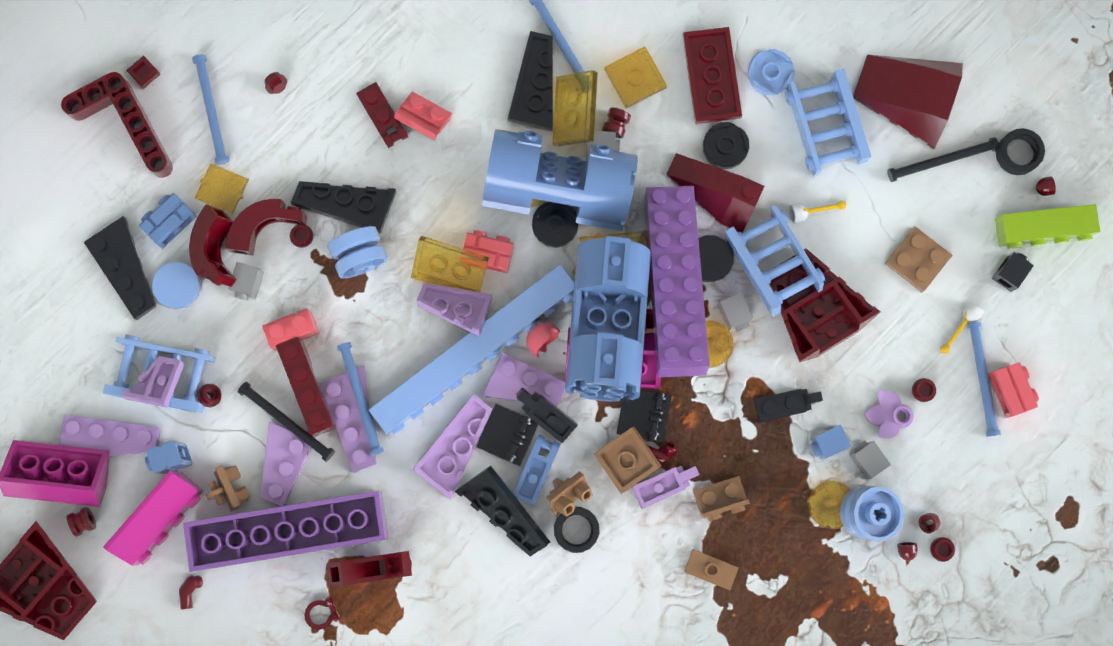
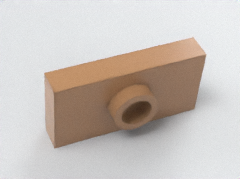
(711, 569)

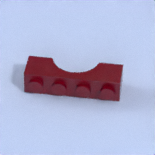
(305, 387)

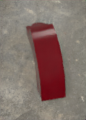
(250, 222)
(206, 246)
(369, 569)

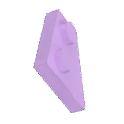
(156, 383)

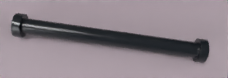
(992, 145)
(245, 389)

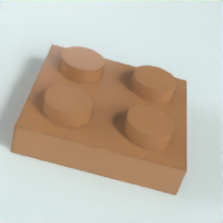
(918, 259)
(627, 460)

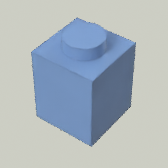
(829, 442)

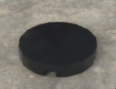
(725, 145)
(554, 224)
(715, 258)

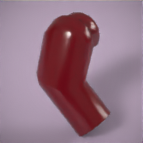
(665, 452)
(186, 590)

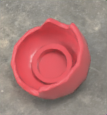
(541, 336)

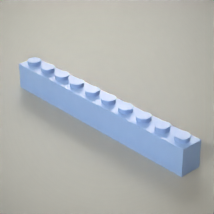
(473, 350)

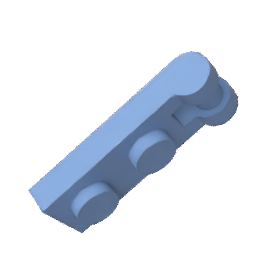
(536, 471)

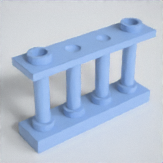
(844, 106)
(762, 279)
(189, 402)

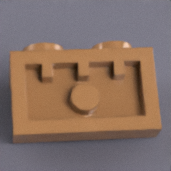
(720, 498)

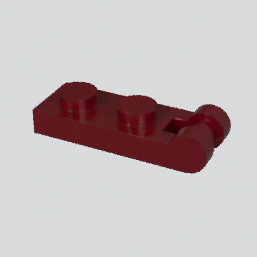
(381, 114)

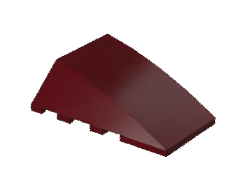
(910, 93)
(821, 318)
(42, 586)

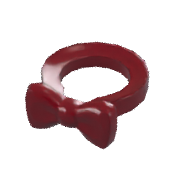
(332, 617)

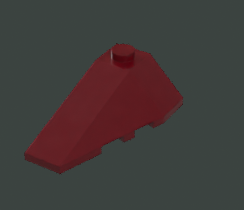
(722, 193)

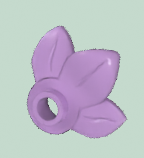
(886, 414)

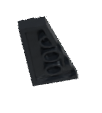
(534, 88)
(346, 203)
(119, 261)
(498, 502)

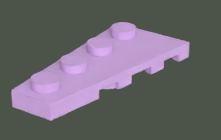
(348, 420)
(449, 454)

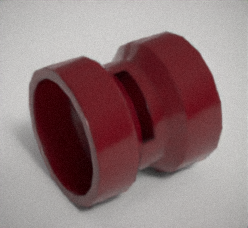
(616, 121)

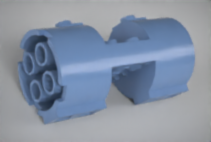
(597, 187)
(608, 319)

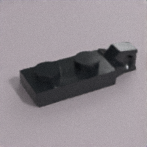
(785, 404)
(546, 414)

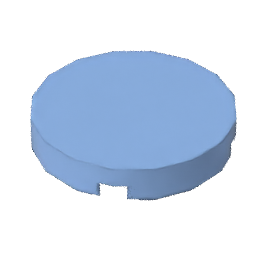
(770, 72)
(176, 285)

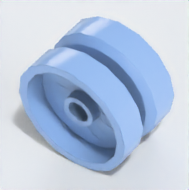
(357, 252)
(872, 513)

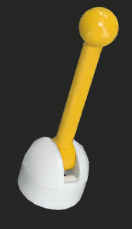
(800, 212)
(971, 314)

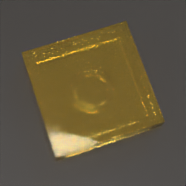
(635, 77)

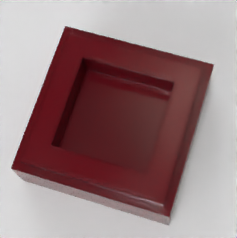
(143, 72)

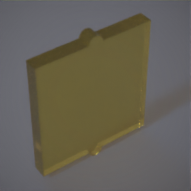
(221, 188)

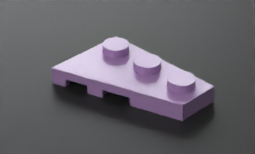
(456, 305)
(513, 374)
(282, 464)

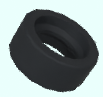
(1030, 137)
(577, 548)

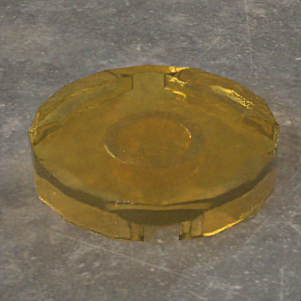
(719, 343)
(825, 504)

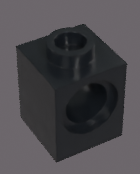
(1013, 271)

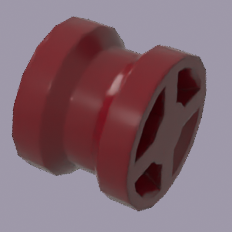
(81, 521)

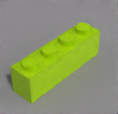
(1047, 225)

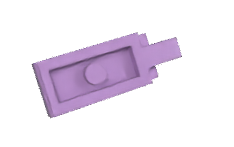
(663, 485)

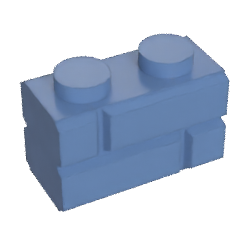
(167, 220)
(168, 457)

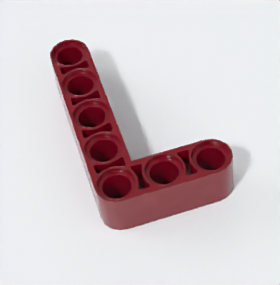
(129, 116)

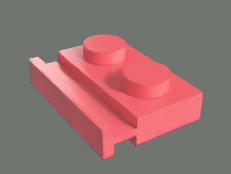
(423, 115)

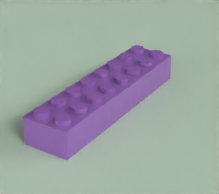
(676, 282)
(285, 531)

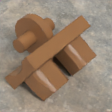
(224, 478)
(566, 492)

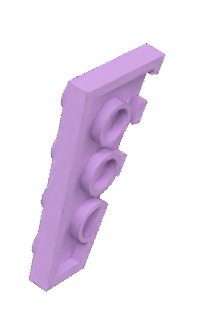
(107, 435)

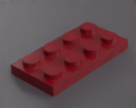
(712, 75)

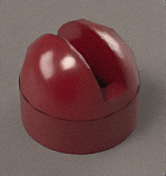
(1046, 186)
(931, 527)
(907, 550)

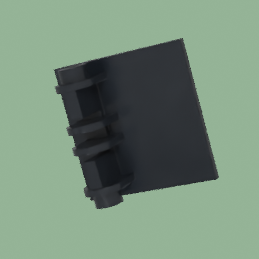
(646, 414)
(507, 434)

